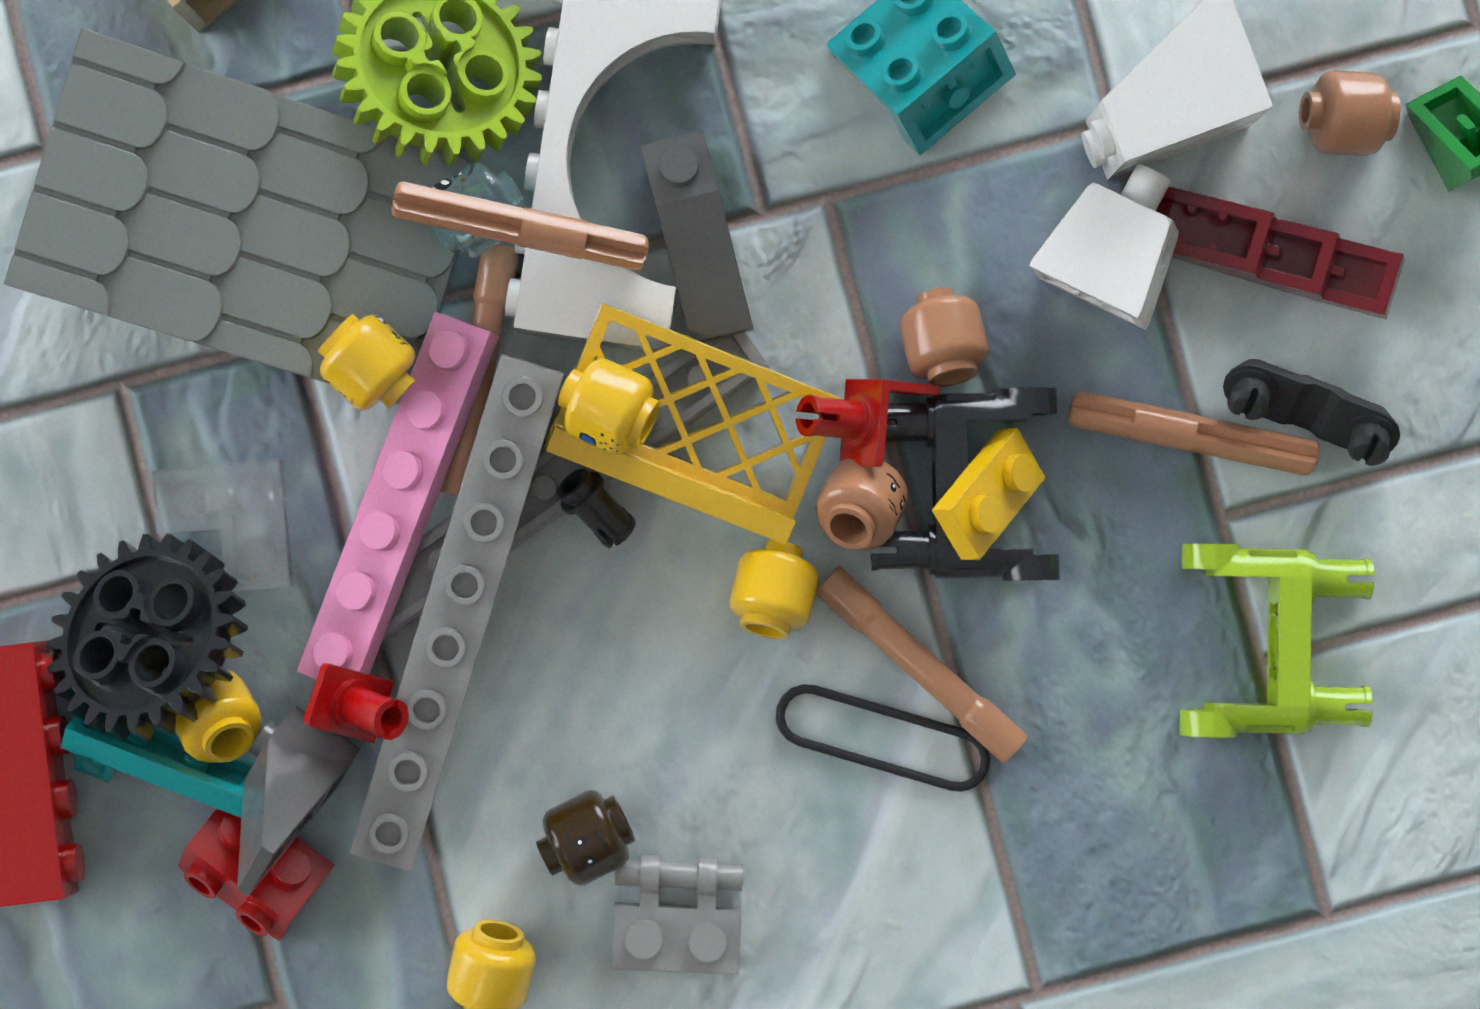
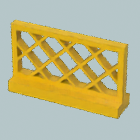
(689, 481)

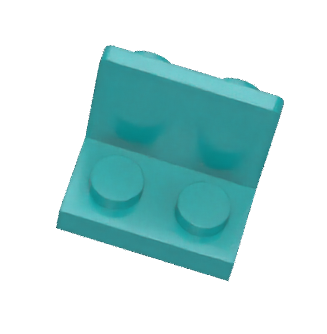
(924, 63)

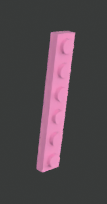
(400, 497)

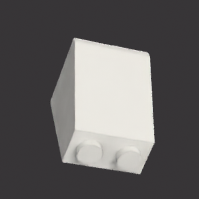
(1181, 95)

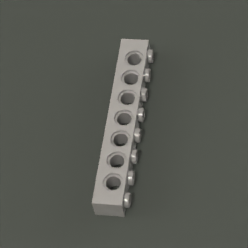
(457, 610)

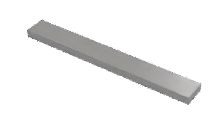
(542, 501)

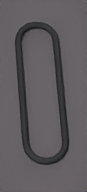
(871, 762)

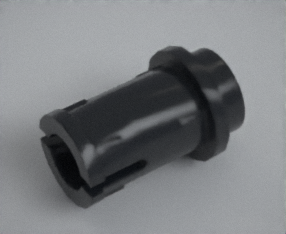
(586, 497)

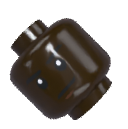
(585, 837)

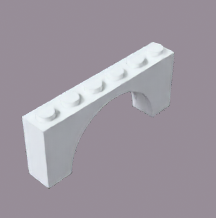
(593, 42)

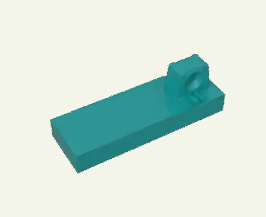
(158, 762)

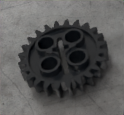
(160, 582)

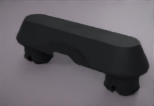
(1314, 405)

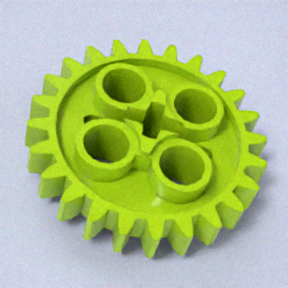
(385, 77)

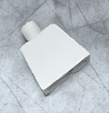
(1113, 247)

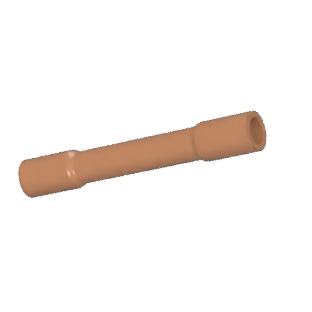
(489, 296)
(973, 711)

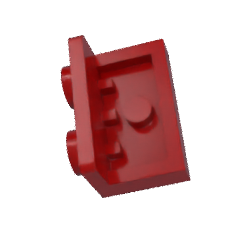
(212, 866)

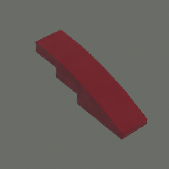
(1282, 253)

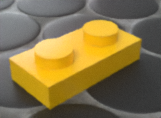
(988, 494)

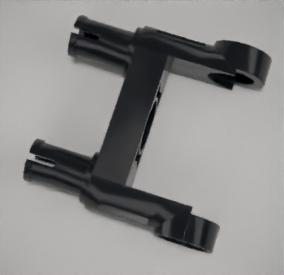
(944, 428)

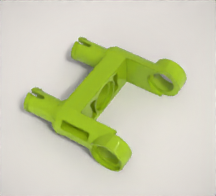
(1292, 698)

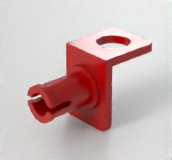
(858, 418)
(355, 705)

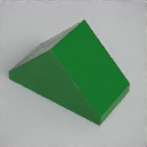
(1450, 129)

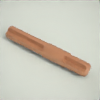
(520, 226)
(1193, 433)

